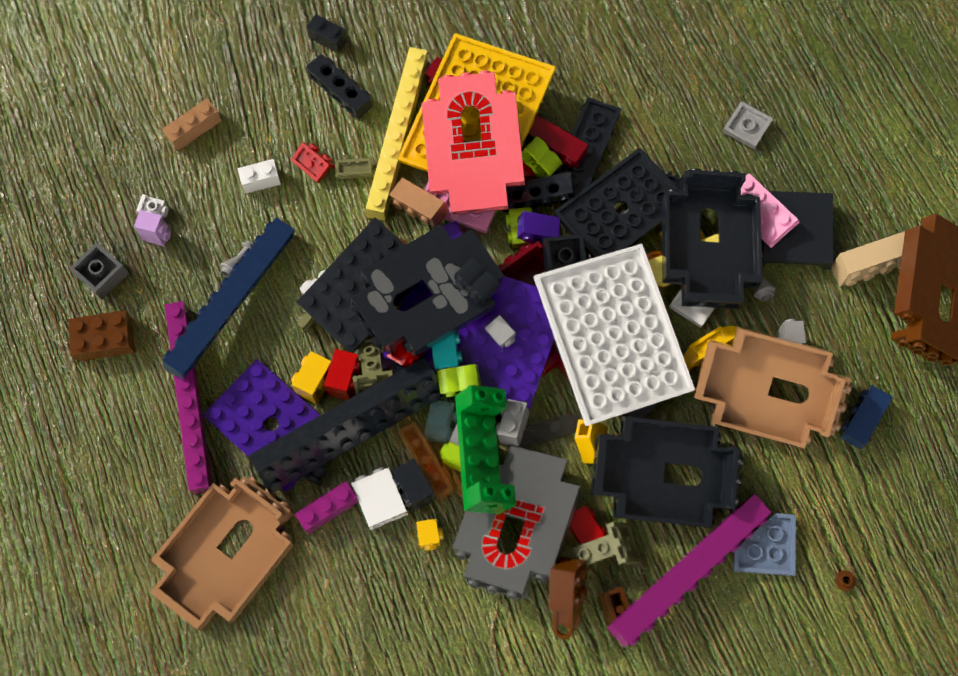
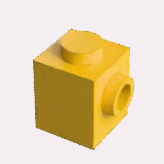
(429, 534)

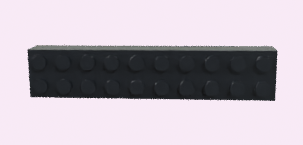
(346, 426)

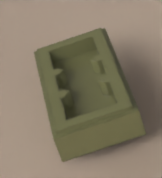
(353, 168)

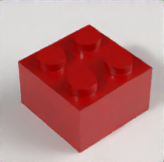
(340, 374)

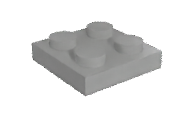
(747, 125)

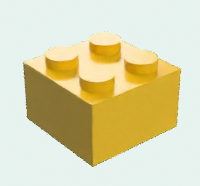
(311, 377)

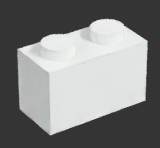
(259, 176)

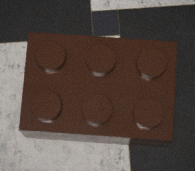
(101, 336)

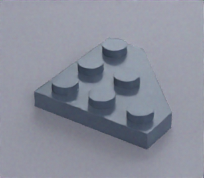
(770, 548)

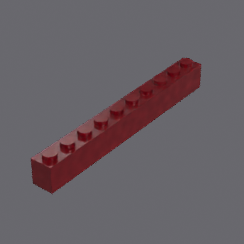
(560, 142)

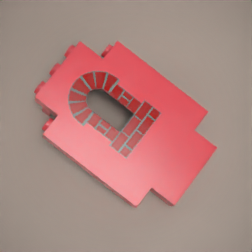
(477, 170)

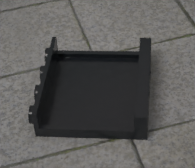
(811, 238)

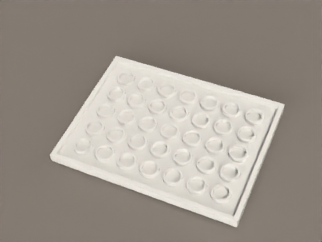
(613, 334)

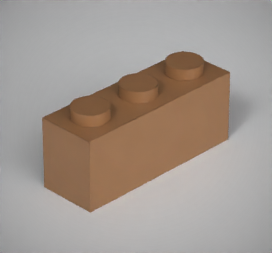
(192, 124)
(418, 203)

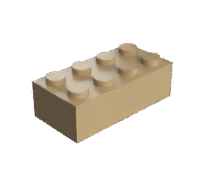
(868, 260)

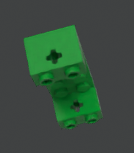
(479, 450)

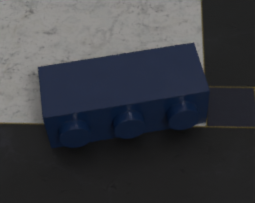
(865, 416)

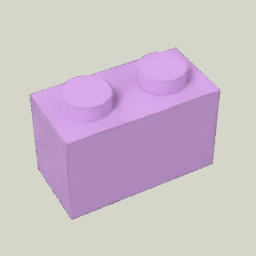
(152, 228)

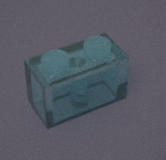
(439, 422)

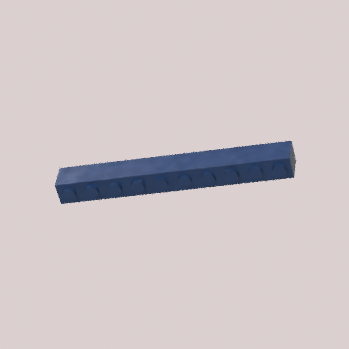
(228, 299)

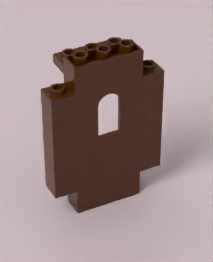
(927, 265)

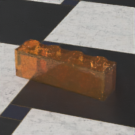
(427, 462)

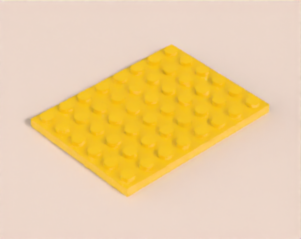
(512, 72)

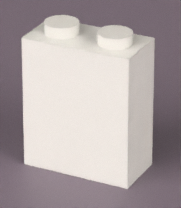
(379, 498)

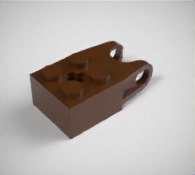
(567, 593)

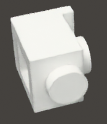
(146, 204)

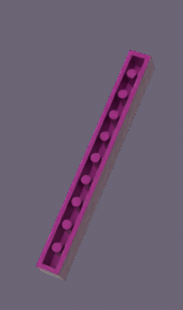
(189, 408)
(688, 571)

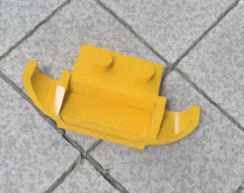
(696, 351)

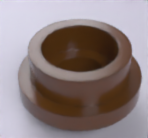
(839, 580)

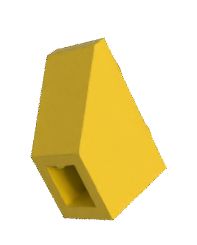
(585, 439)

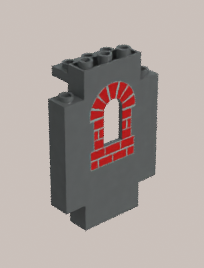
(547, 509)

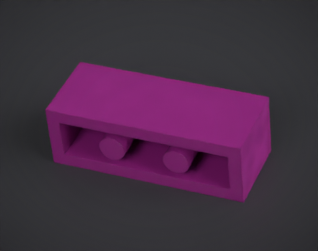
(327, 507)

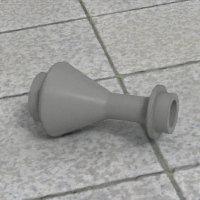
(229, 264)
(764, 291)

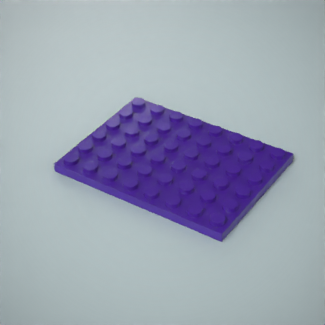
(508, 368)

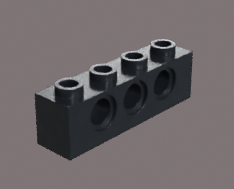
(355, 106)
(545, 185)

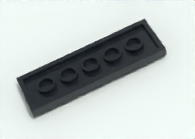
(595, 129)

